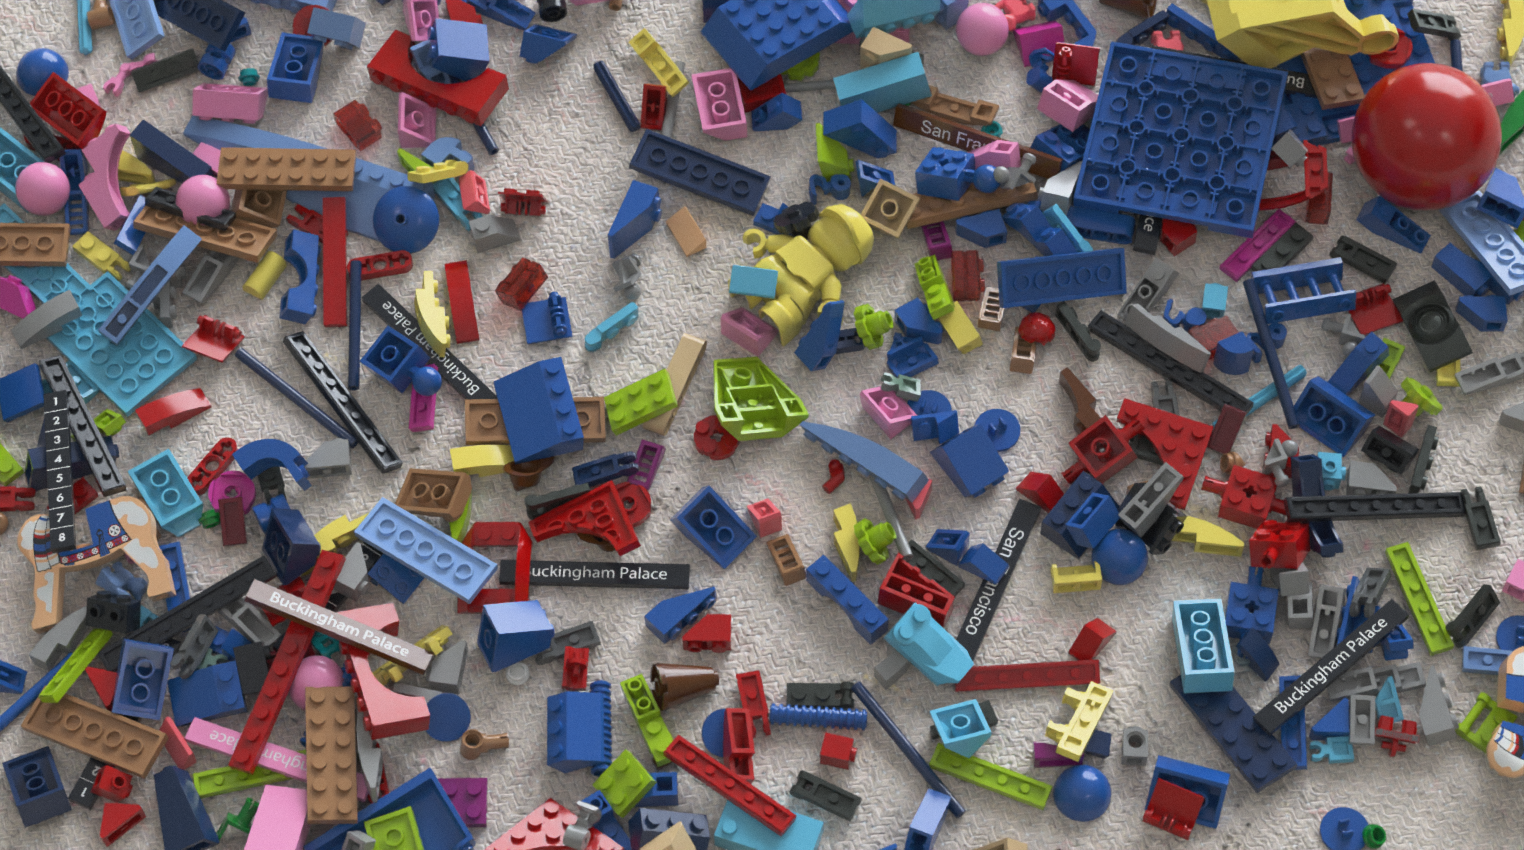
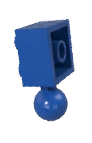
(951, 172)
(400, 362)

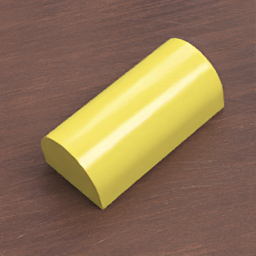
(265, 275)

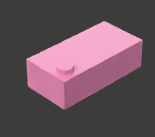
(280, 820)

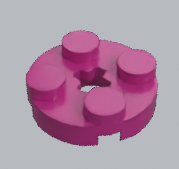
(232, 480)

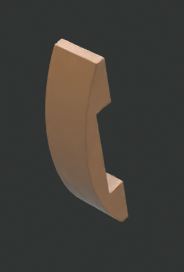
(958, 109)

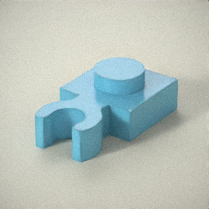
(1336, 749)

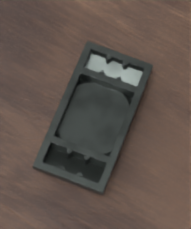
(1432, 326)

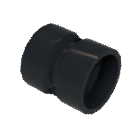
(552, 10)

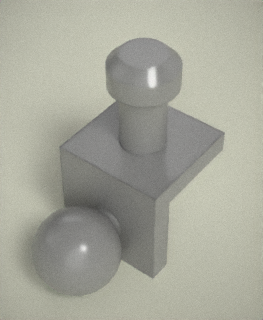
(1015, 176)
(138, 265)
(628, 273)
(1349, 334)
(1277, 460)

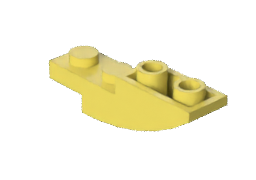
(1511, 29)
(431, 316)
(336, 535)

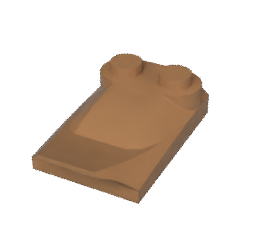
(435, 493)

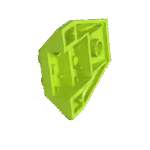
(754, 400)

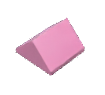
(415, 122)
(747, 330)
(887, 410)

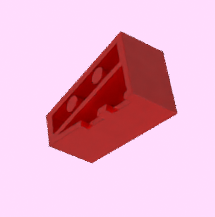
(908, 586)

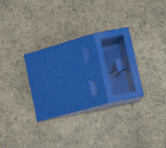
(1063, 144)

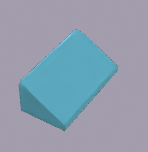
(753, 281)

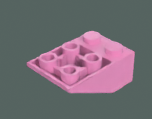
(1068, 103)

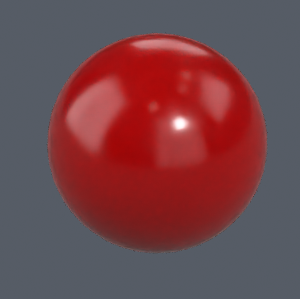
(1426, 137)

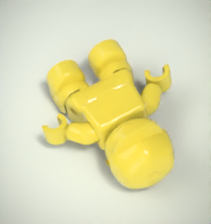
(808, 268)

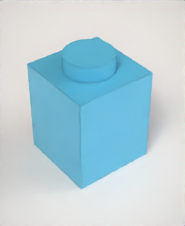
(1214, 300)

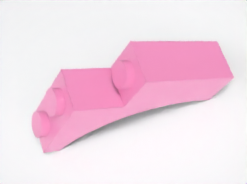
(102, 186)

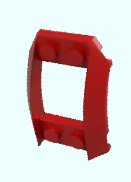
(1315, 178)
(500, 535)

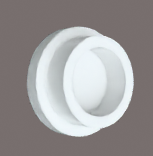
(517, 673)

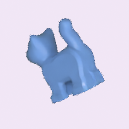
(1489, 75)
(121, 581)

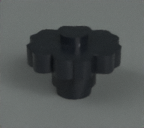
(796, 219)

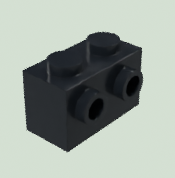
(1389, 450)
(113, 612)
(252, 666)

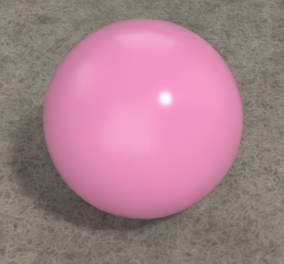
(982, 29)
(42, 188)
(201, 197)
(315, 672)

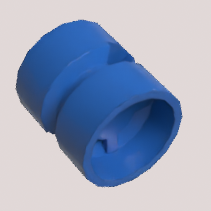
(216, 61)
(262, 510)

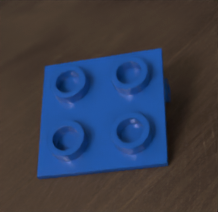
(547, 319)
(394, 577)

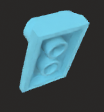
(168, 493)
(929, 646)

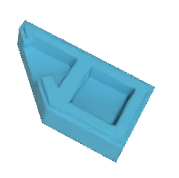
(1387, 701)

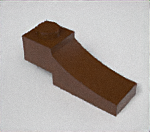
(1082, 401)

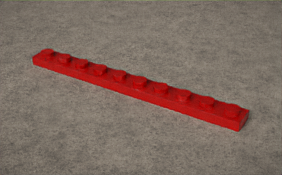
(284, 668)

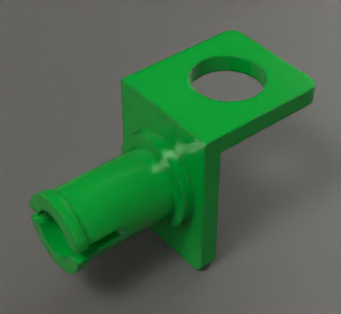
(242, 821)

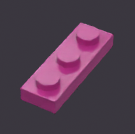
(422, 410)

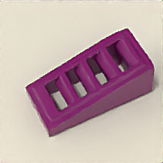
(941, 249)
(641, 453)
(1045, 756)

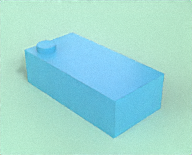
(885, 83)
(13, 160)
(1202, 646)
(743, 832)

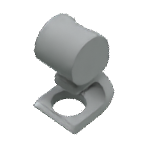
(578, 835)

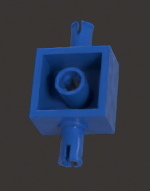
(1251, 598)

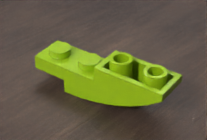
(934, 286)
(647, 717)

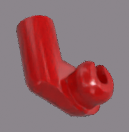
(837, 476)

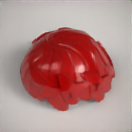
(1037, 328)

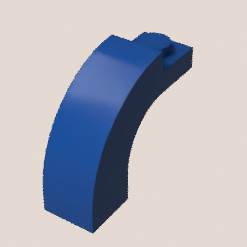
(270, 453)

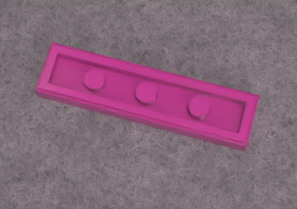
(1252, 249)

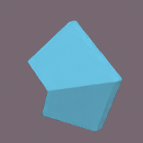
(961, 727)

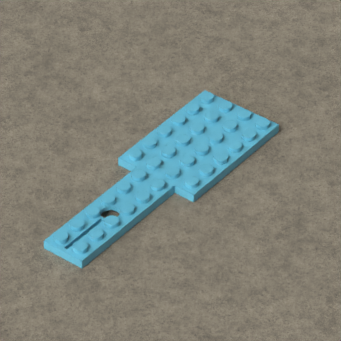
(124, 373)

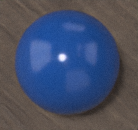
(37, 67)
(1120, 556)
(1082, 793)

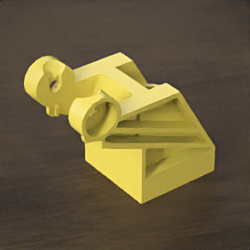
(1277, 30)

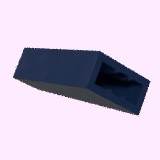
(165, 154)
(37, 466)
(182, 813)

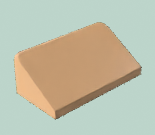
(686, 232)

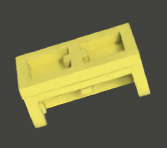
(961, 330)
(1076, 578)

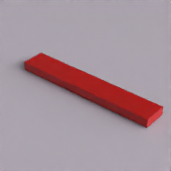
(334, 262)
(1030, 675)
(730, 785)

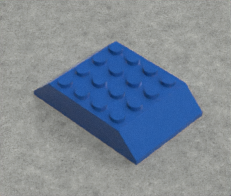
(773, 35)

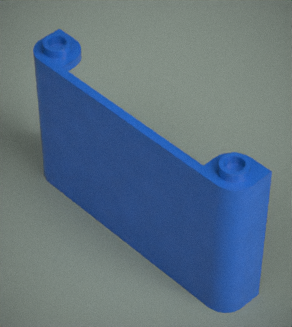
(434, 812)

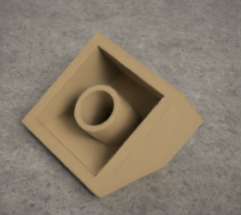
(889, 209)

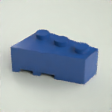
(861, 129)

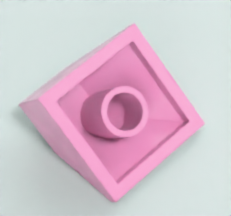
(419, 16)

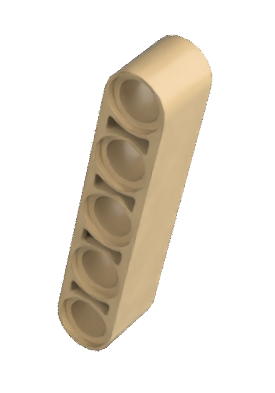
(681, 372)

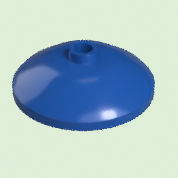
(419, 224)

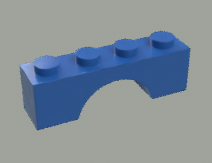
(301, 252)
(861, 611)

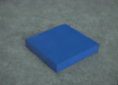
(21, 392)

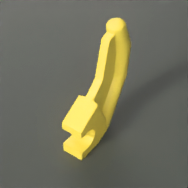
(140, 188)

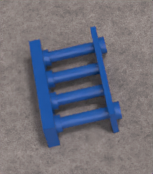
(1302, 275)

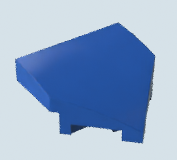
(910, 356)

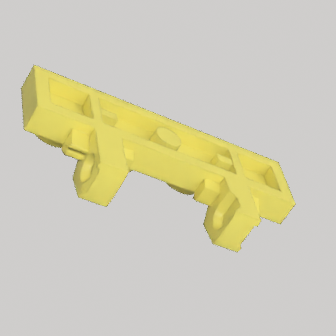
(431, 642)
(1088, 708)

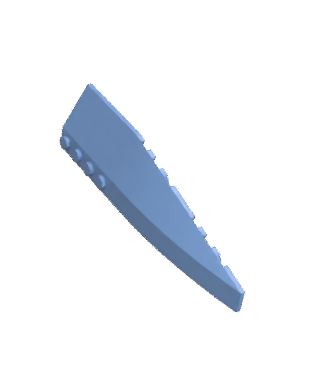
(370, 179)

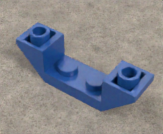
(1073, 16)
(608, 824)

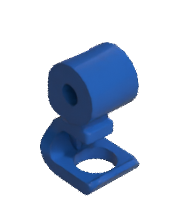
(1037, 76)
(838, 186)
(1193, 317)
(1278, 333)

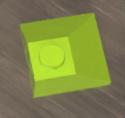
(832, 156)

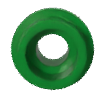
(209, 519)
(1374, 836)

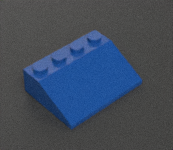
(539, 411)

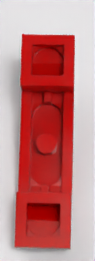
(461, 302)

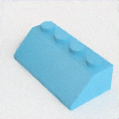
(890, 14)

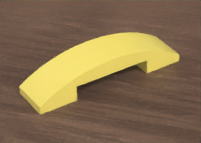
(659, 62)

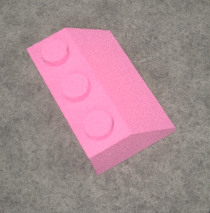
(229, 102)
(720, 104)

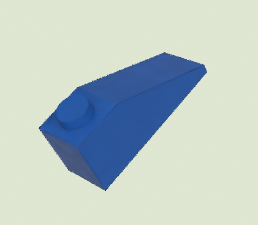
(1360, 363)

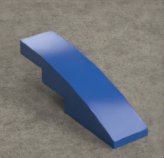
(504, 11)

